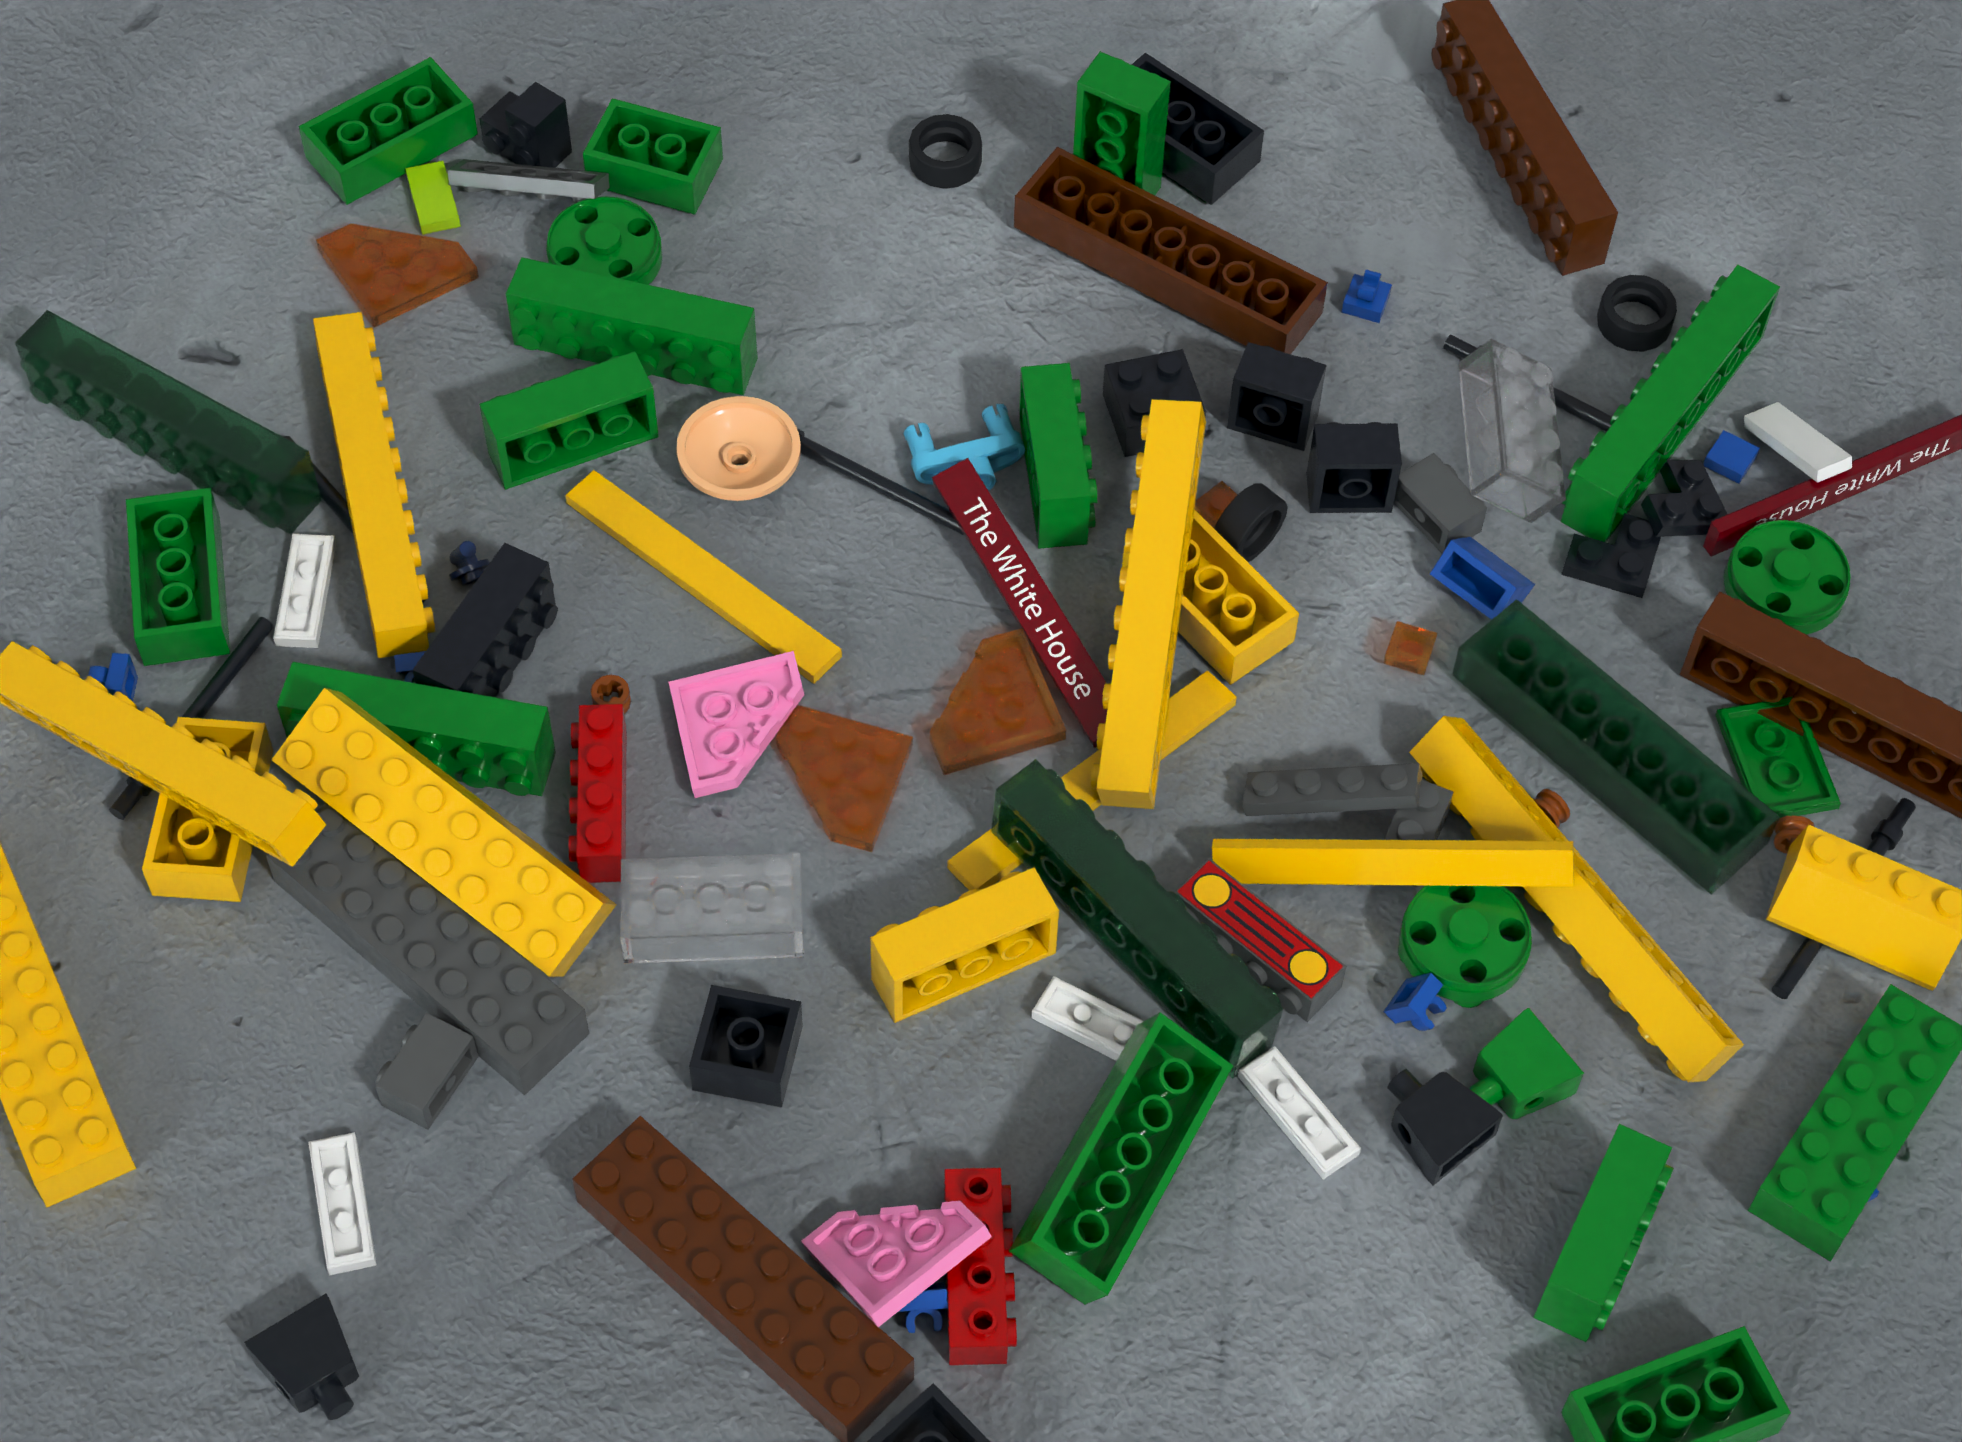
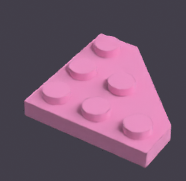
(732, 718)
(894, 1254)

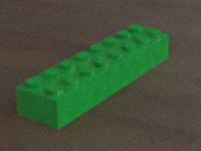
(1668, 403)

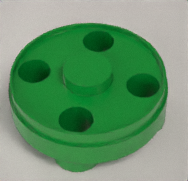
(607, 239)
(1789, 574)
(1466, 940)

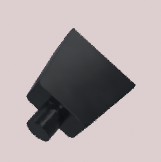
(1440, 1122)
(307, 1359)

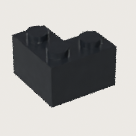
(528, 128)

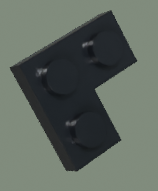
(1689, 504)
(1618, 566)

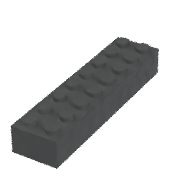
(434, 951)

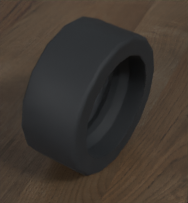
(941, 129)
(1647, 292)
(1252, 520)

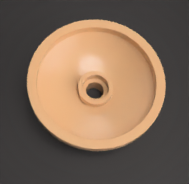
(736, 433)

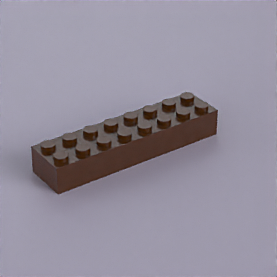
(1524, 135)
(1168, 253)
(1847, 703)
(744, 1280)

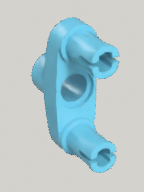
(986, 454)

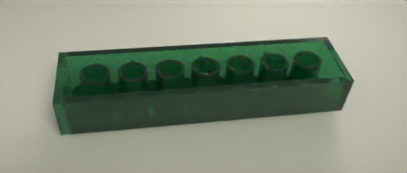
(169, 422)
(1615, 746)
(1135, 916)

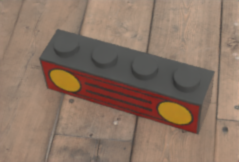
(1268, 943)

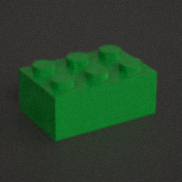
(655, 155)

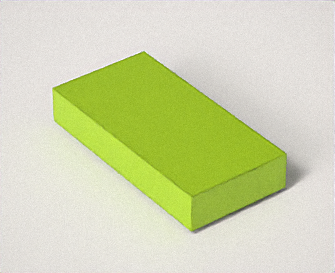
(432, 197)

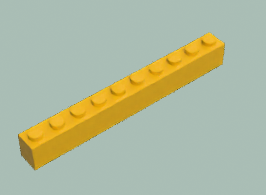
(371, 486)
(1150, 606)
(159, 755)
(1586, 915)

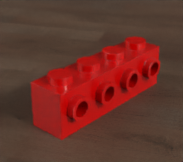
(601, 792)
(978, 1284)

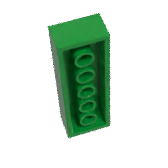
(608, 317)
(463, 733)
(1859, 1123)
(1121, 1159)

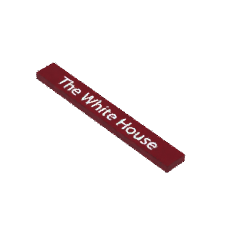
(1814, 496)
(1025, 594)

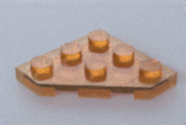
(394, 269)
(996, 707)
(844, 771)

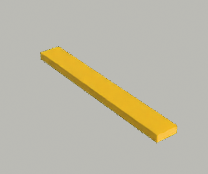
(703, 575)
(1187, 714)
(1397, 862)

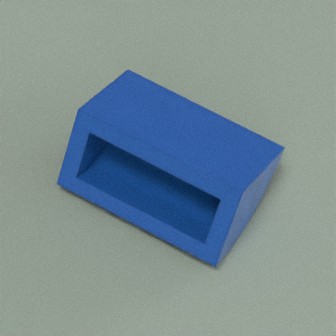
(1480, 577)

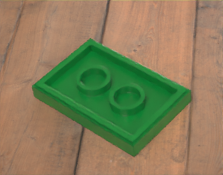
(1776, 762)

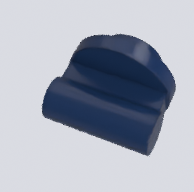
(467, 563)

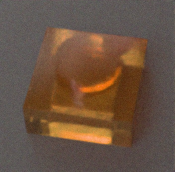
(1214, 502)
(1410, 648)

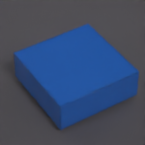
(1731, 456)

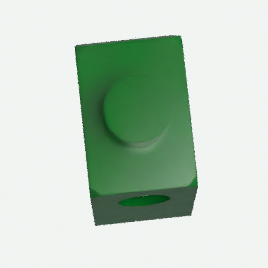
(1525, 1068)

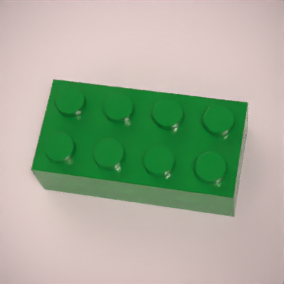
(1122, 121)
(388, 130)
(569, 420)
(1056, 455)
(177, 577)
(1606, 1234)
(1692, 1395)

